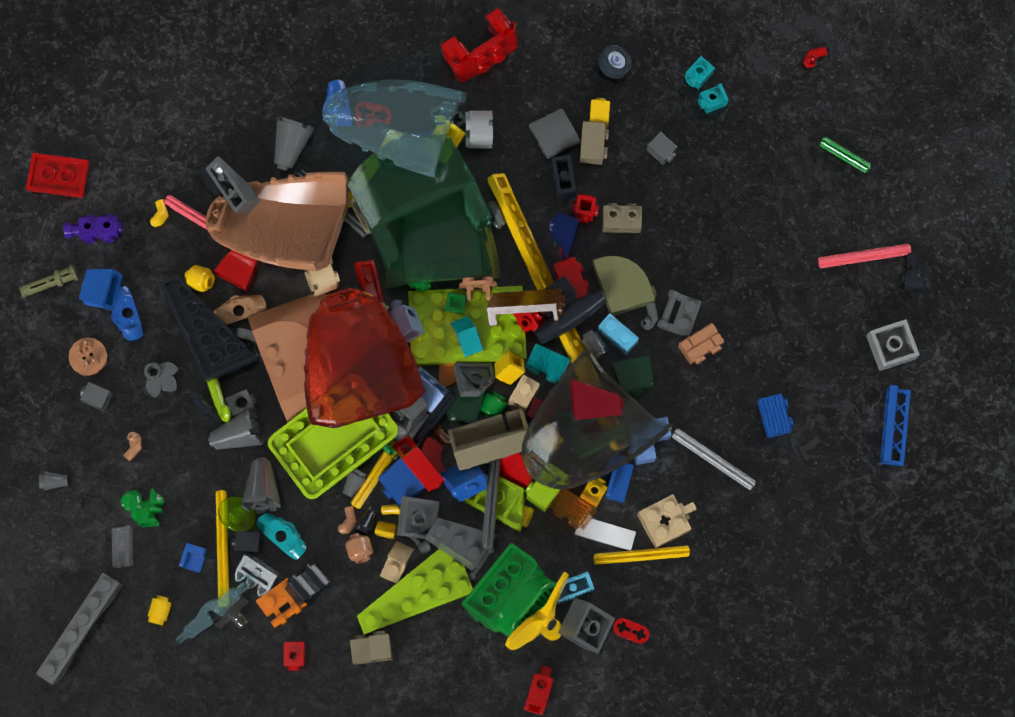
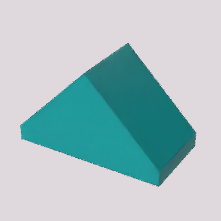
(466, 336)

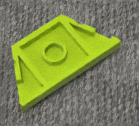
(509, 503)

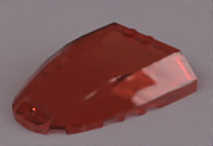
(357, 362)

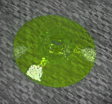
(232, 507)

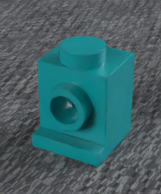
(710, 105)

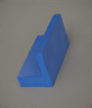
(619, 483)

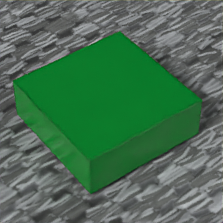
(455, 303)

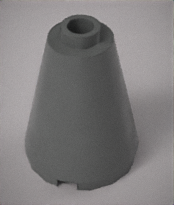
(290, 142)
(238, 432)
(261, 488)

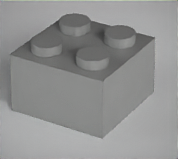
(892, 345)

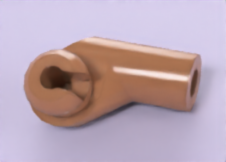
(135, 445)
(348, 524)

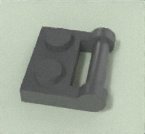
(685, 317)

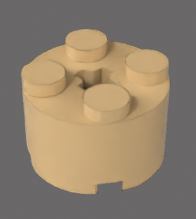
(322, 280)

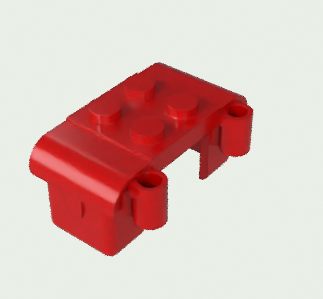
(466, 64)

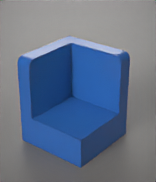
(193, 557)

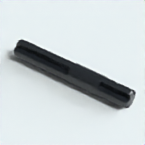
(434, 418)

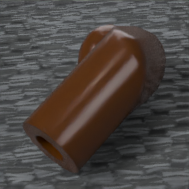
(441, 435)

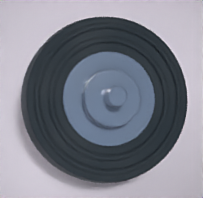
(614, 62)

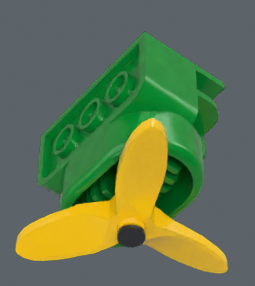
(516, 599)

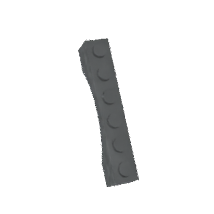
(66, 647)

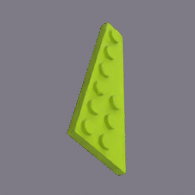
(426, 587)

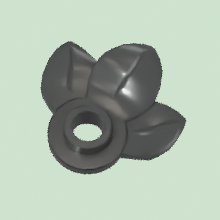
(162, 380)

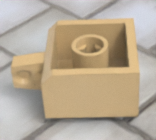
(677, 520)

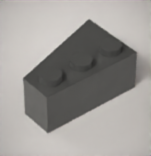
(458, 541)

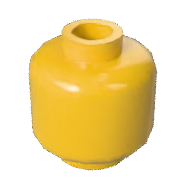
(199, 278)

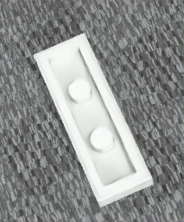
(608, 534)

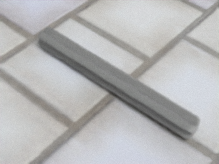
(713, 459)

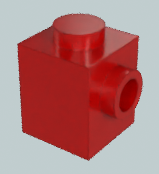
(294, 655)

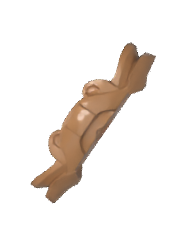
(252, 305)

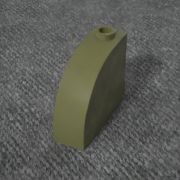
(623, 284)

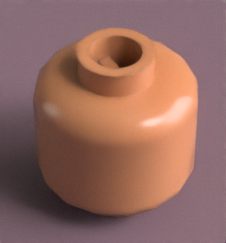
(359, 548)

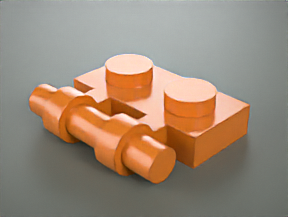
(274, 600)

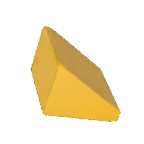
(385, 529)

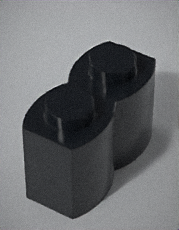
(307, 584)

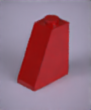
(418, 463)

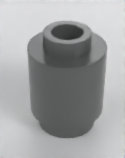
(595, 343)

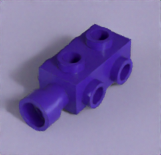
(97, 228)

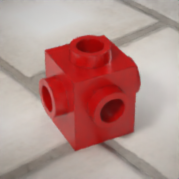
(585, 202)
(530, 320)

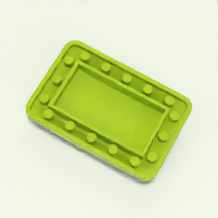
(323, 455)

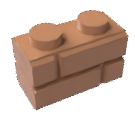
(701, 343)

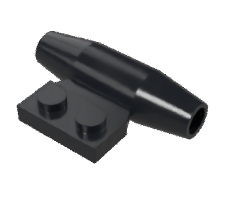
(575, 312)

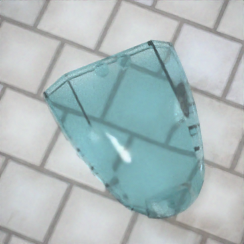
(395, 120)

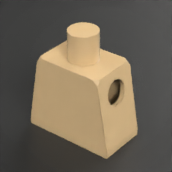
(523, 394)

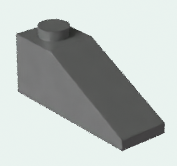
(233, 187)

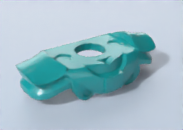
(293, 545)

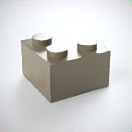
(371, 649)

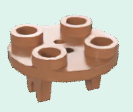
(486, 284)
(91, 364)

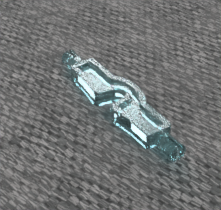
(219, 606)

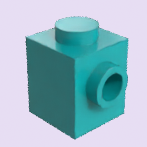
(699, 73)

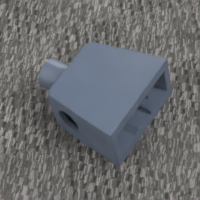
(407, 320)

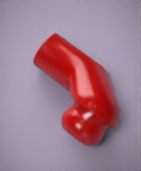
(812, 55)

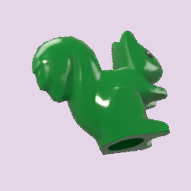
(143, 511)

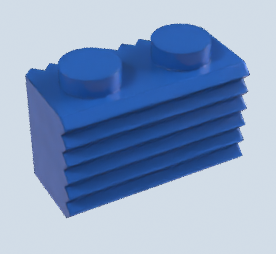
(775, 415)

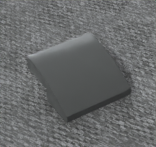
(554, 133)

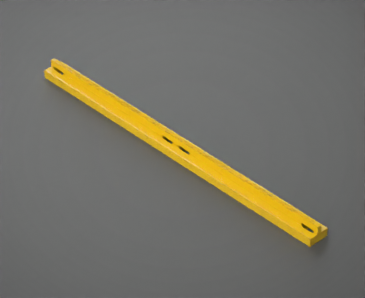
(530, 252)

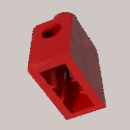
(237, 269)
(538, 697)

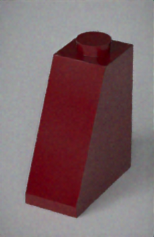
(593, 401)

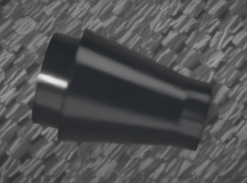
(366, 522)

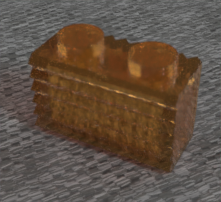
(573, 509)

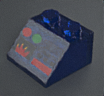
(563, 233)

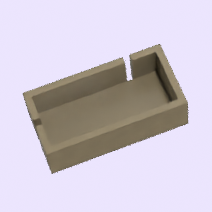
(488, 439)

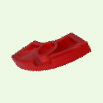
(433, 452)

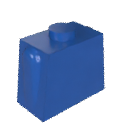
(100, 288)
(400, 482)
(465, 482)

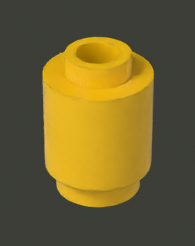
(159, 610)

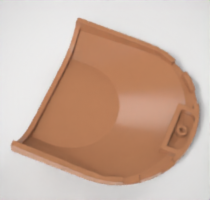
(282, 345)

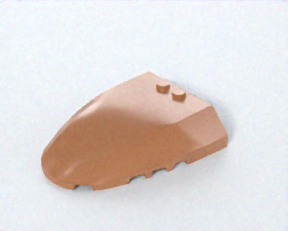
(290, 225)

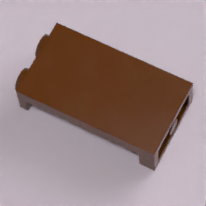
(525, 302)

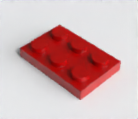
(57, 175)

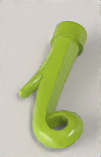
(223, 410)

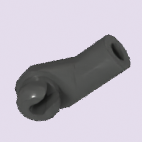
(496, 211)
(652, 317)

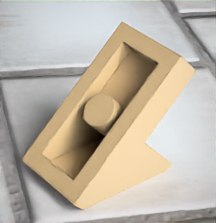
(396, 562)

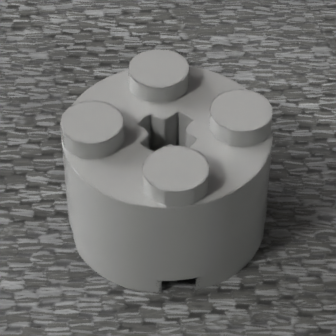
(479, 129)

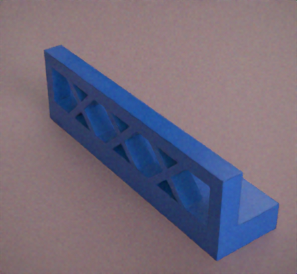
(889, 424)

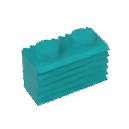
(547, 363)

